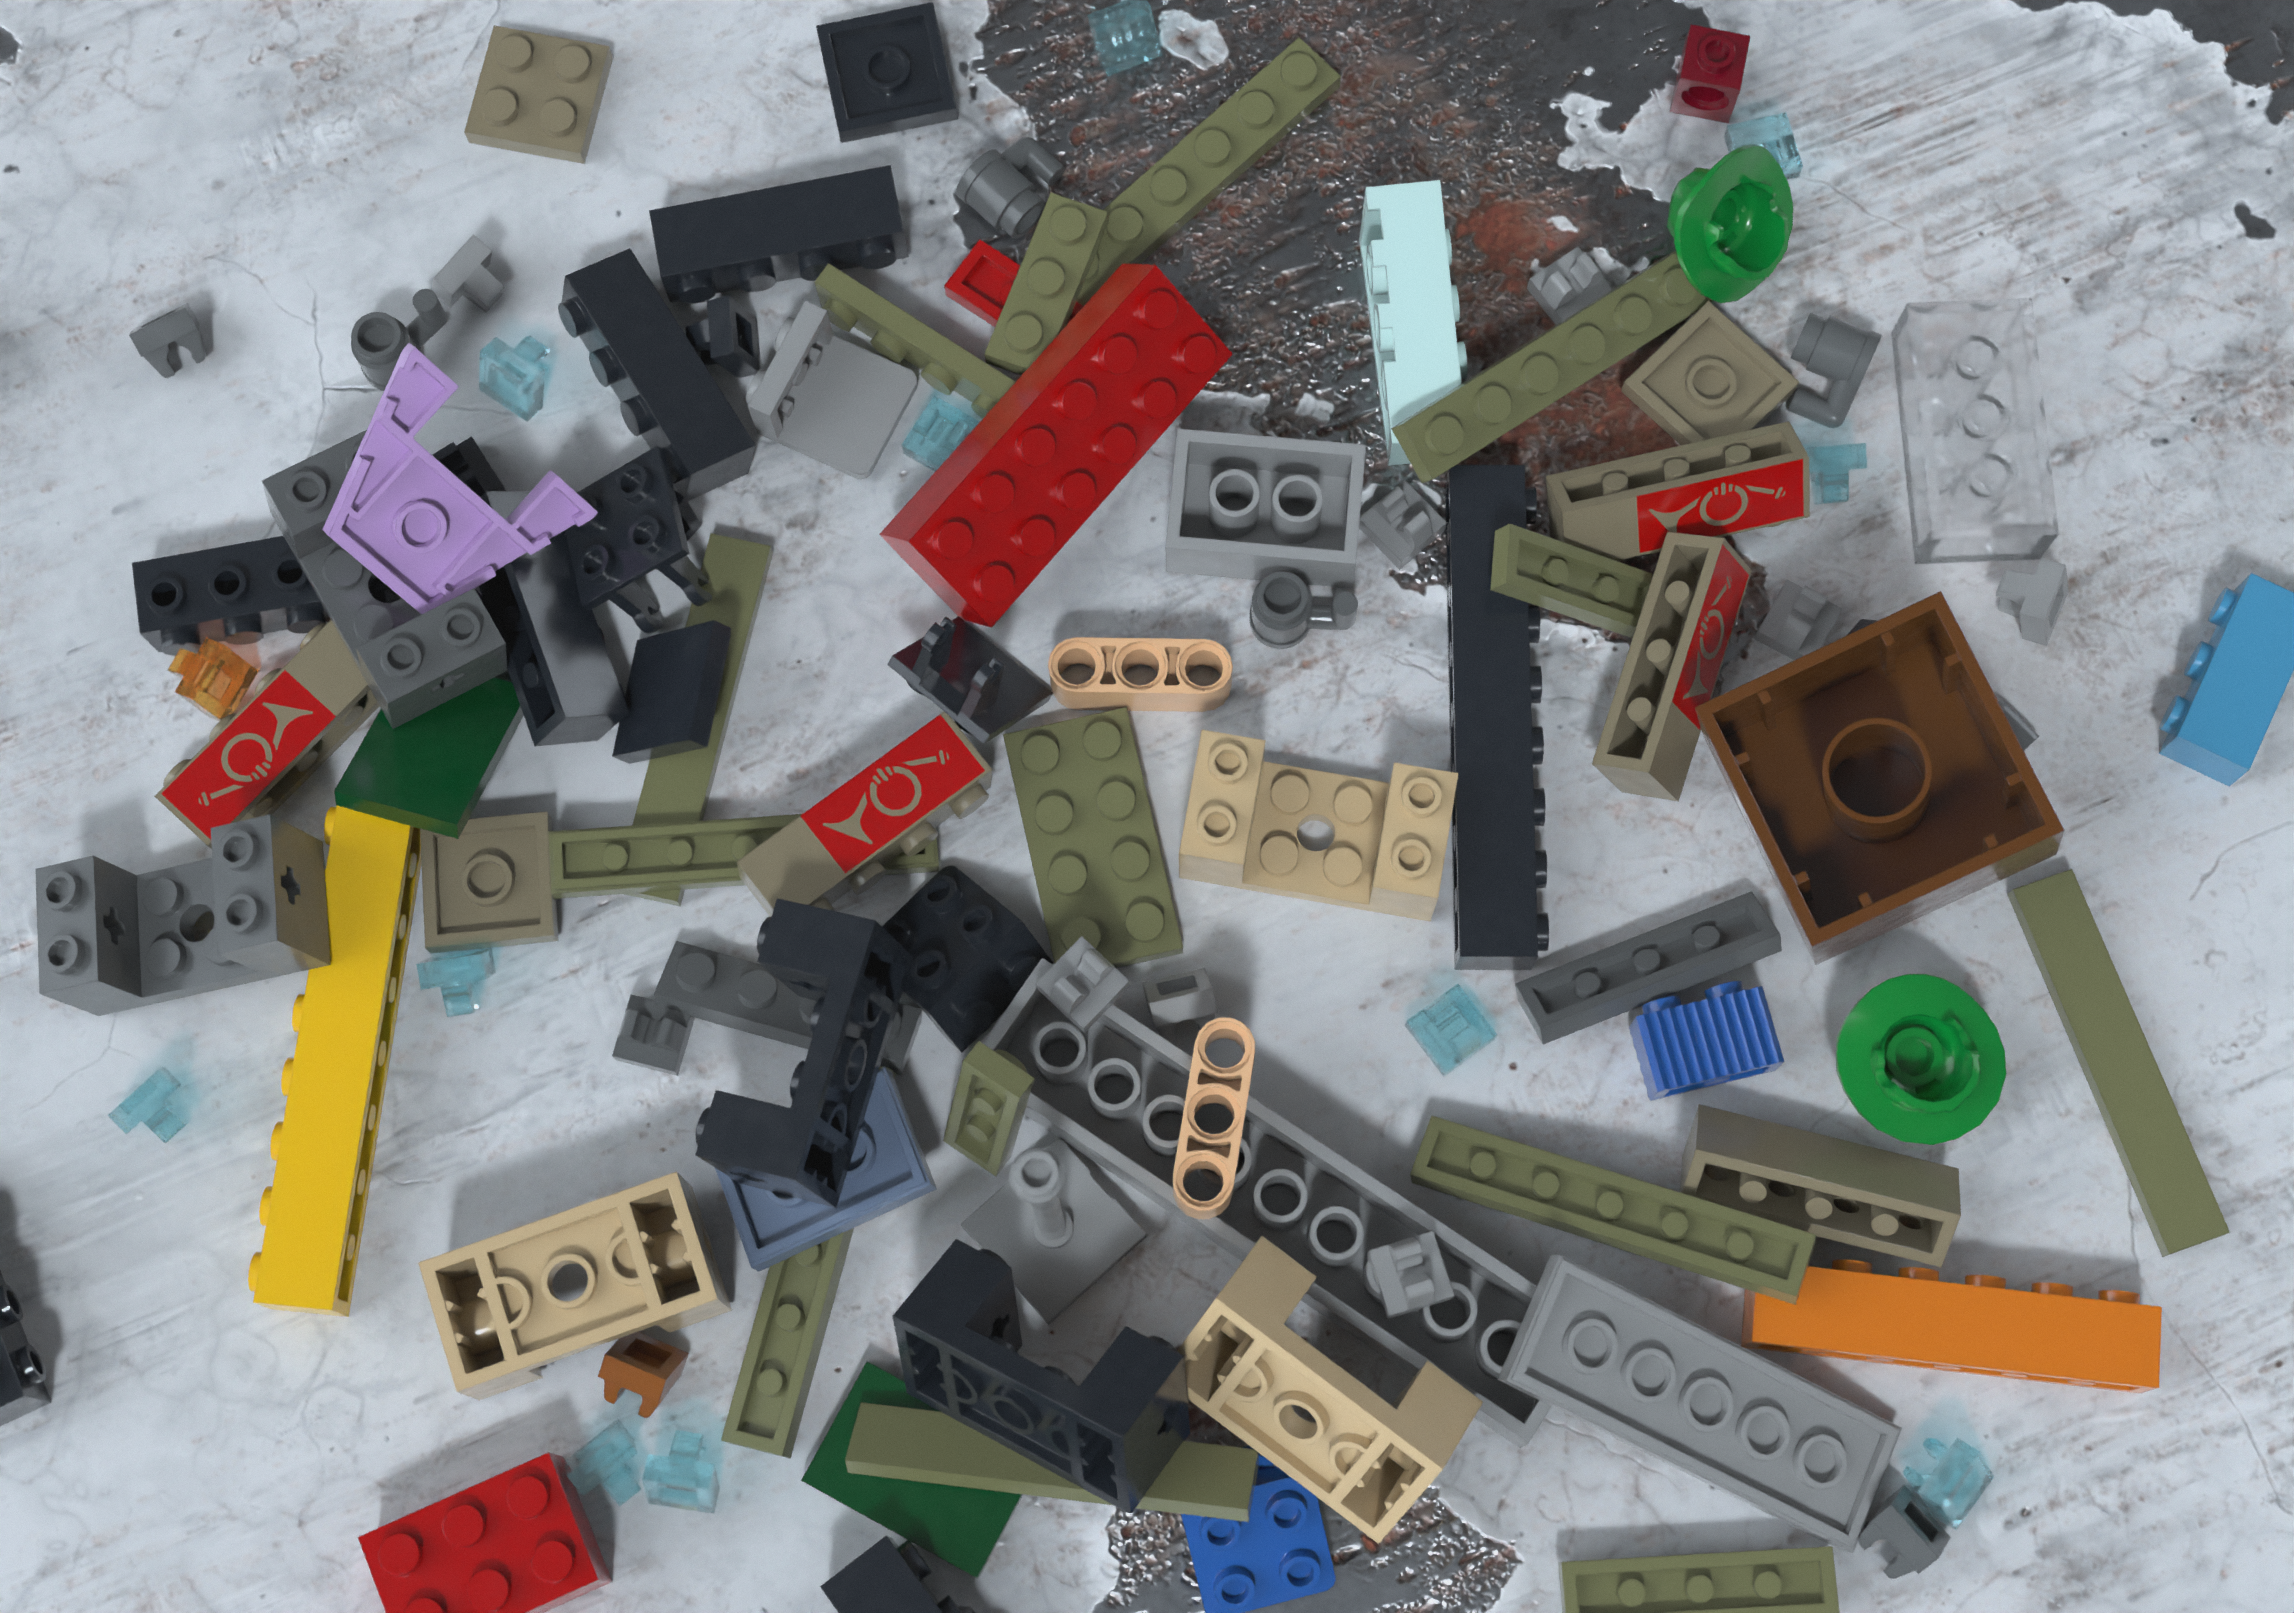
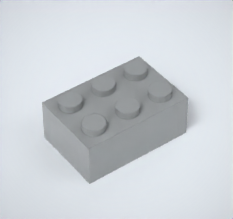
(1264, 507)

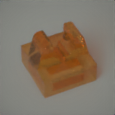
(212, 678)

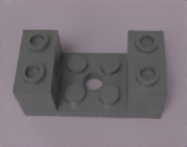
(403, 655)
(129, 938)

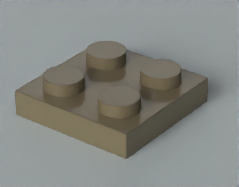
(539, 94)
(1709, 381)
(489, 884)

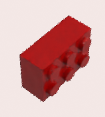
(491, 1547)

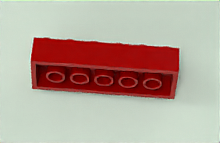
(1057, 443)

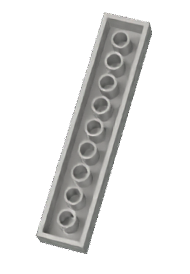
(1122, 1105)

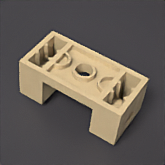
(1385, 834)
(643, 1267)
(1360, 1451)

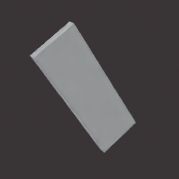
(1700, 1403)

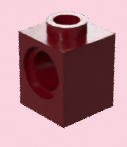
(1710, 73)

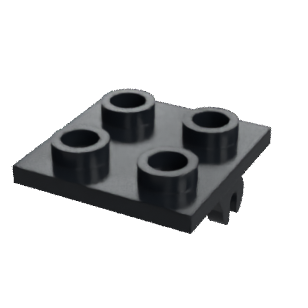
(629, 537)
(969, 679)

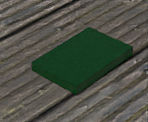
(435, 764)
(943, 1519)

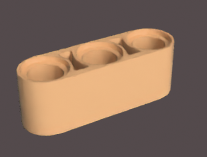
(1114, 656)
(1208, 1086)

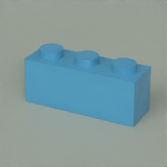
(2233, 682)

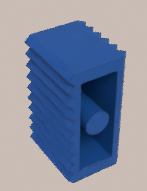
(1705, 1040)

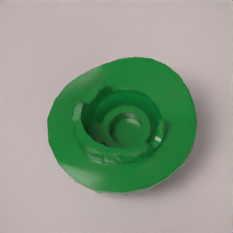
(1731, 223)
(1920, 1059)

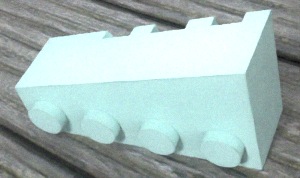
(1410, 301)

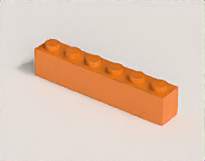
(1963, 1327)

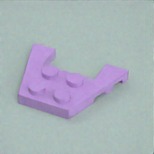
(418, 520)

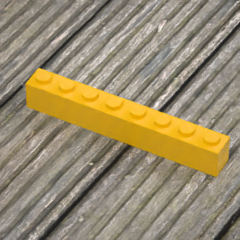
(338, 1070)

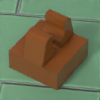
(642, 1367)

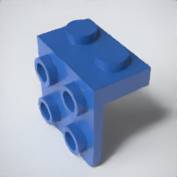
(1264, 1560)

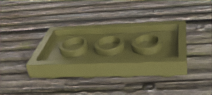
(1093, 838)

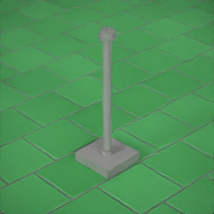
(1053, 1228)

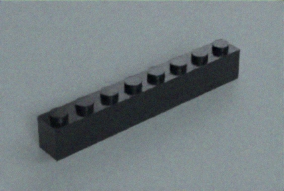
(1492, 729)

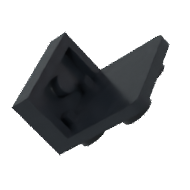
(965, 954)

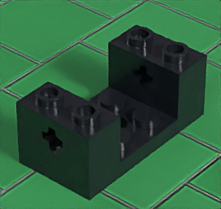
(858, 983)
(962, 1357)

